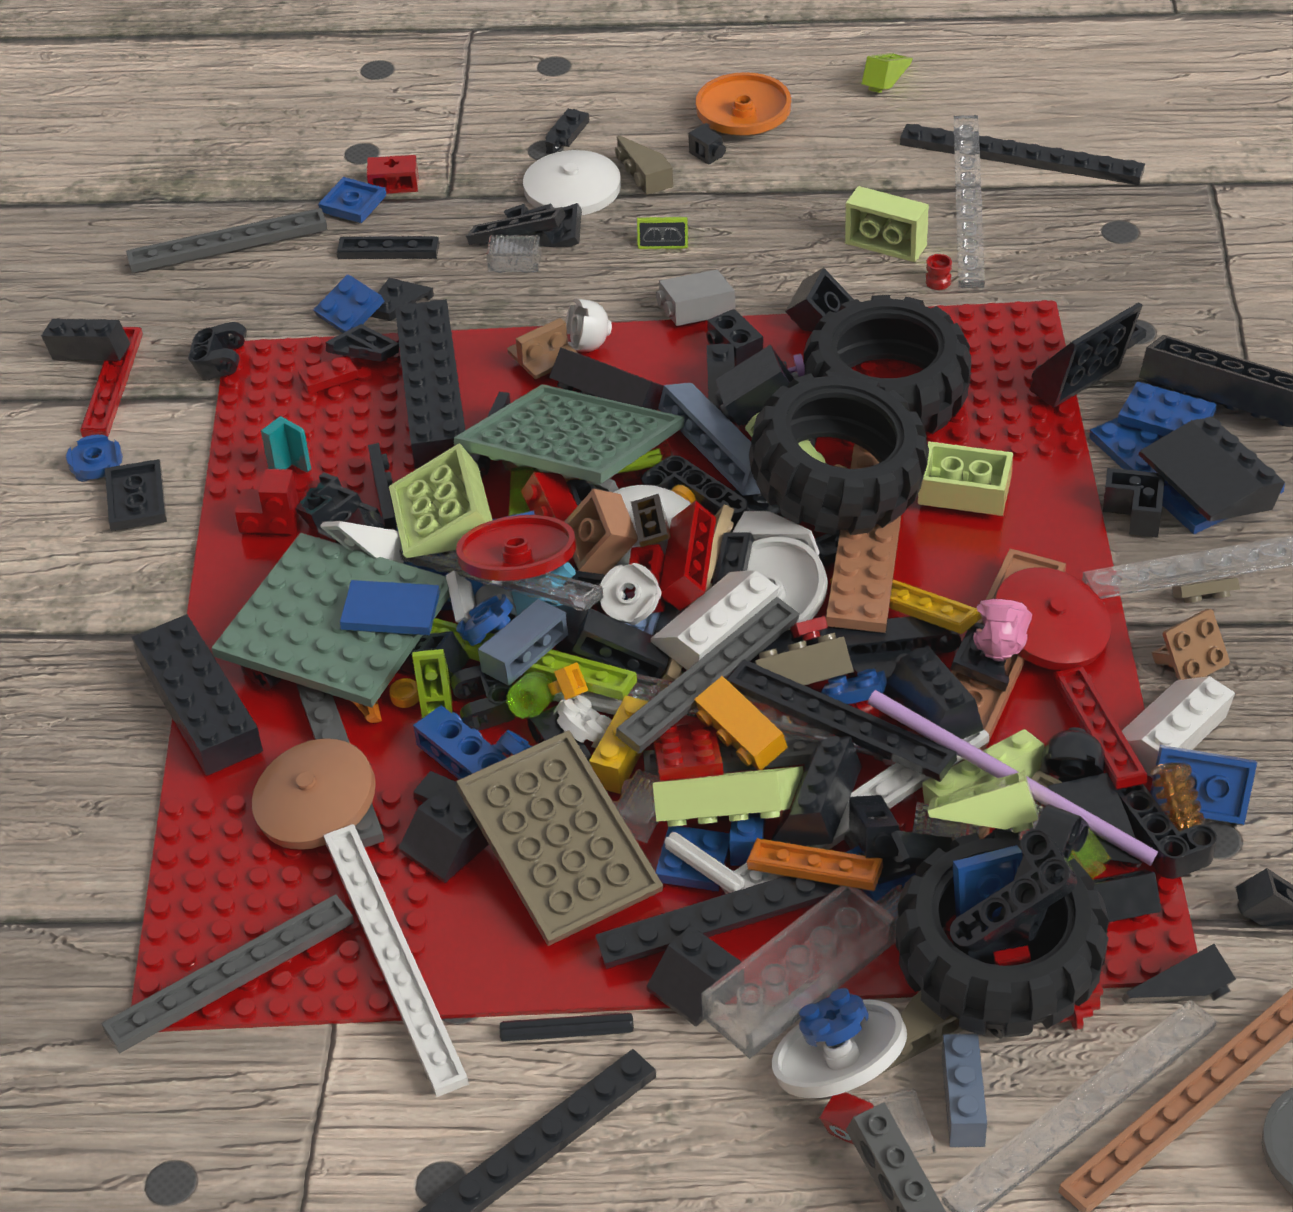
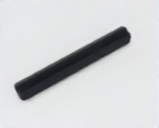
(566, 1027)

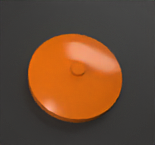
(743, 103)

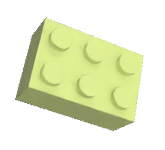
(886, 224)
(966, 478)

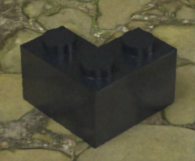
(1135, 495)

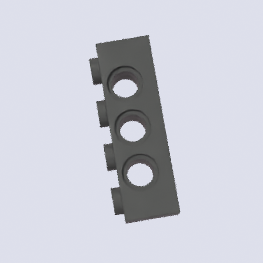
(892, 1162)

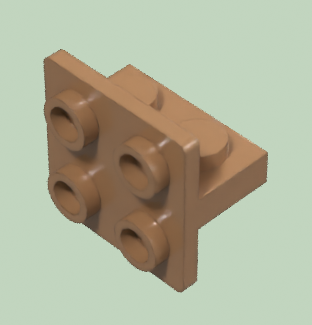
(540, 347)
(1193, 647)

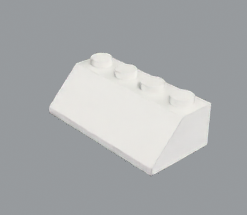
(715, 616)
(1178, 718)

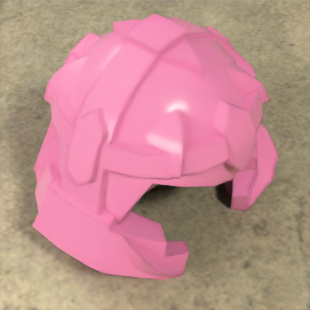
(1004, 628)

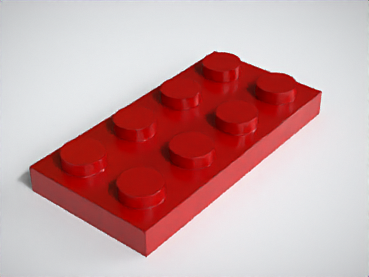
(688, 752)

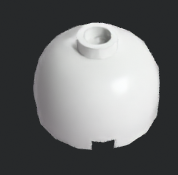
(587, 325)

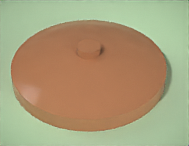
(313, 793)

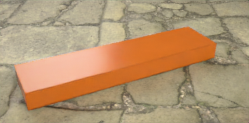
(815, 864)

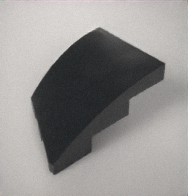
(565, 235)
(328, 504)
(1101, 799)

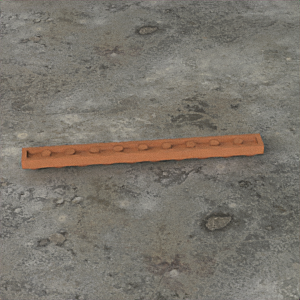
(1180, 1107)

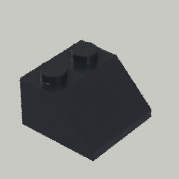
(815, 299)
(442, 836)
(687, 970)

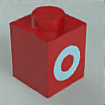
(840, 1112)

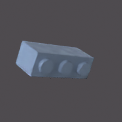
(523, 641)
(964, 1090)

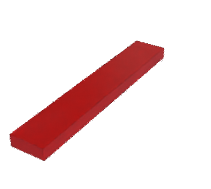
(110, 388)
(1098, 721)

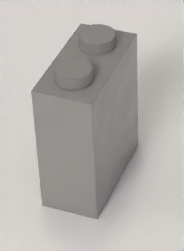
(695, 297)

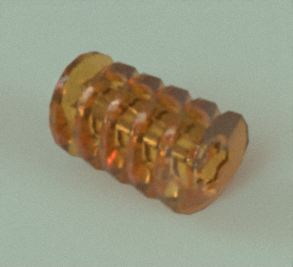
(1179, 794)

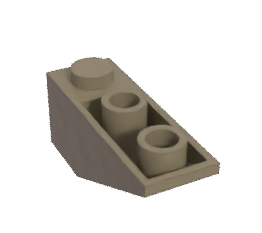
(647, 166)

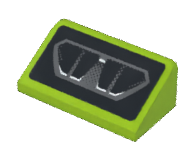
(662, 233)

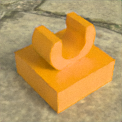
(569, 682)

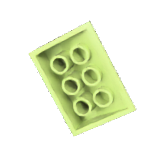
(439, 503)
(726, 794)
(993, 804)

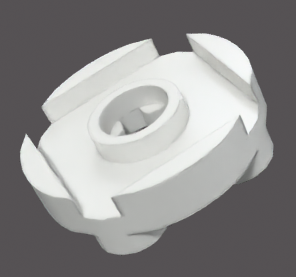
(646, 593)
(581, 719)

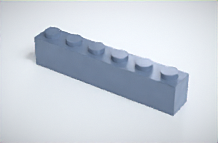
(711, 434)

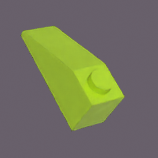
(884, 70)
(432, 680)

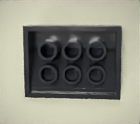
(1085, 359)
(1214, 470)

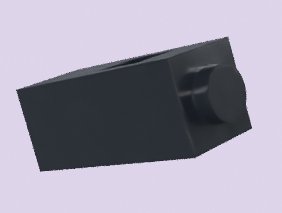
(873, 834)

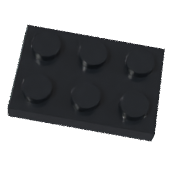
(135, 495)

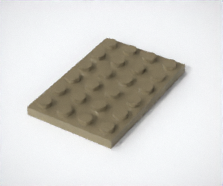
(559, 837)

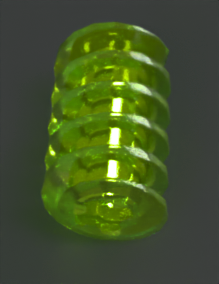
(530, 694)

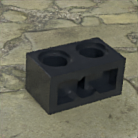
(736, 330)

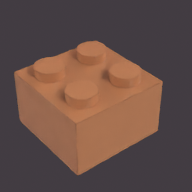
(601, 531)

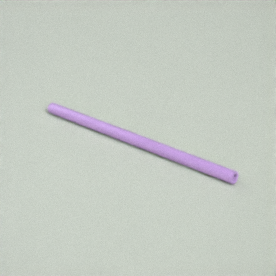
(999, 769)

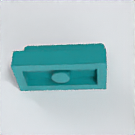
(285, 445)

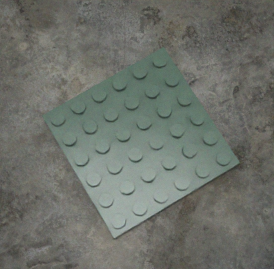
(569, 433)
(295, 617)

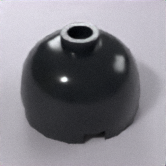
(1072, 755)

